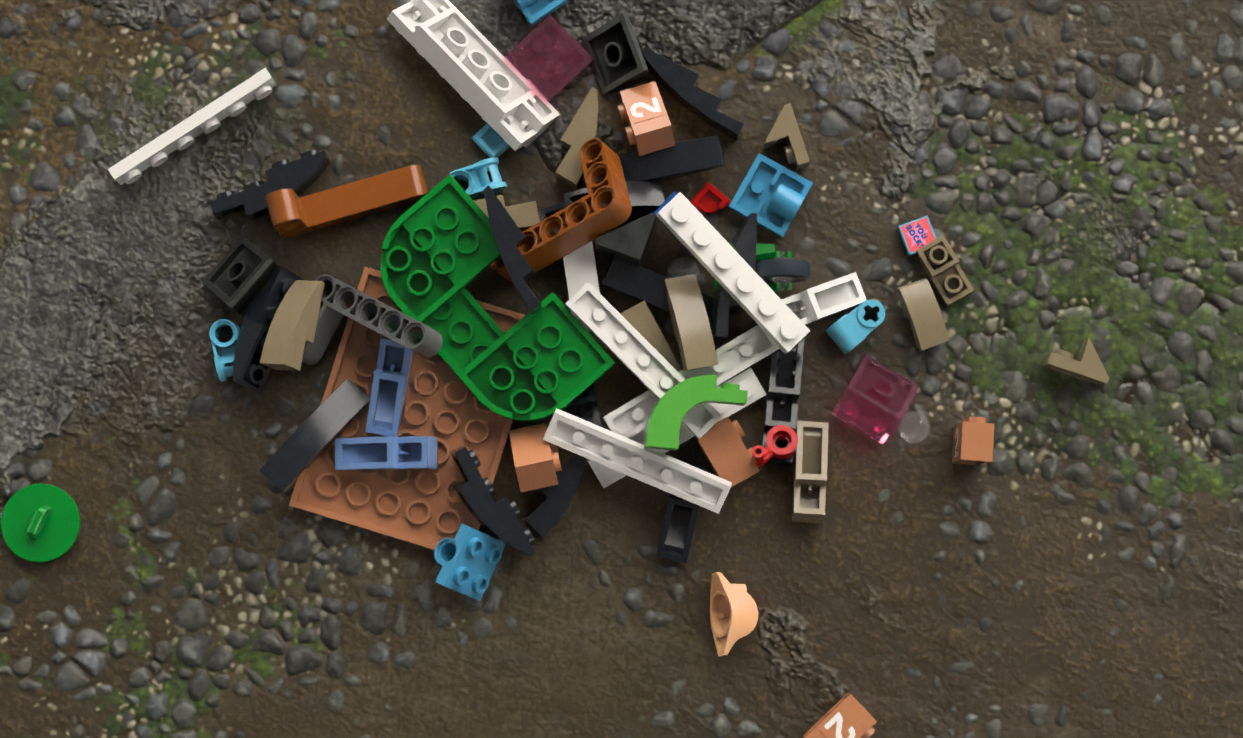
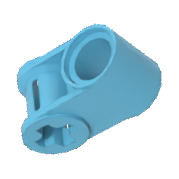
(478, 179)
(852, 327)
(224, 352)

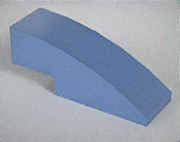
(389, 388)
(386, 453)

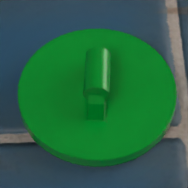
(40, 522)

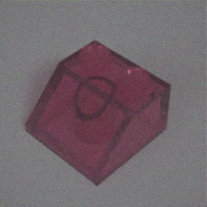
(875, 400)

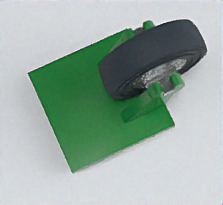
(777, 268)

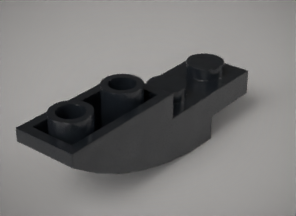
(283, 175)
(643, 195)
(254, 329)
(495, 515)

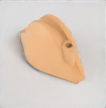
(731, 612)

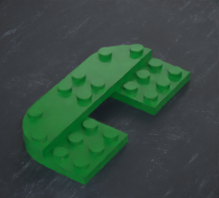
(515, 373)

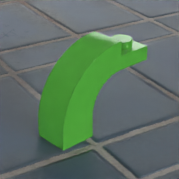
(667, 415)

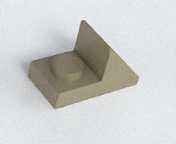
(787, 131)
(1086, 367)

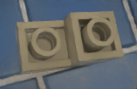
(944, 271)
(924, 314)

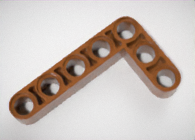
(298, 216)
(583, 220)

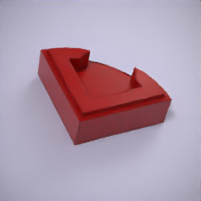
(710, 200)

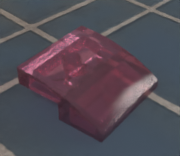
(549, 58)

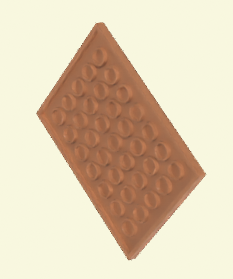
(406, 503)

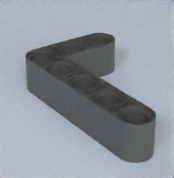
(343, 299)

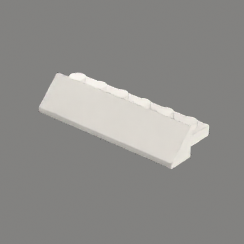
(475, 69)

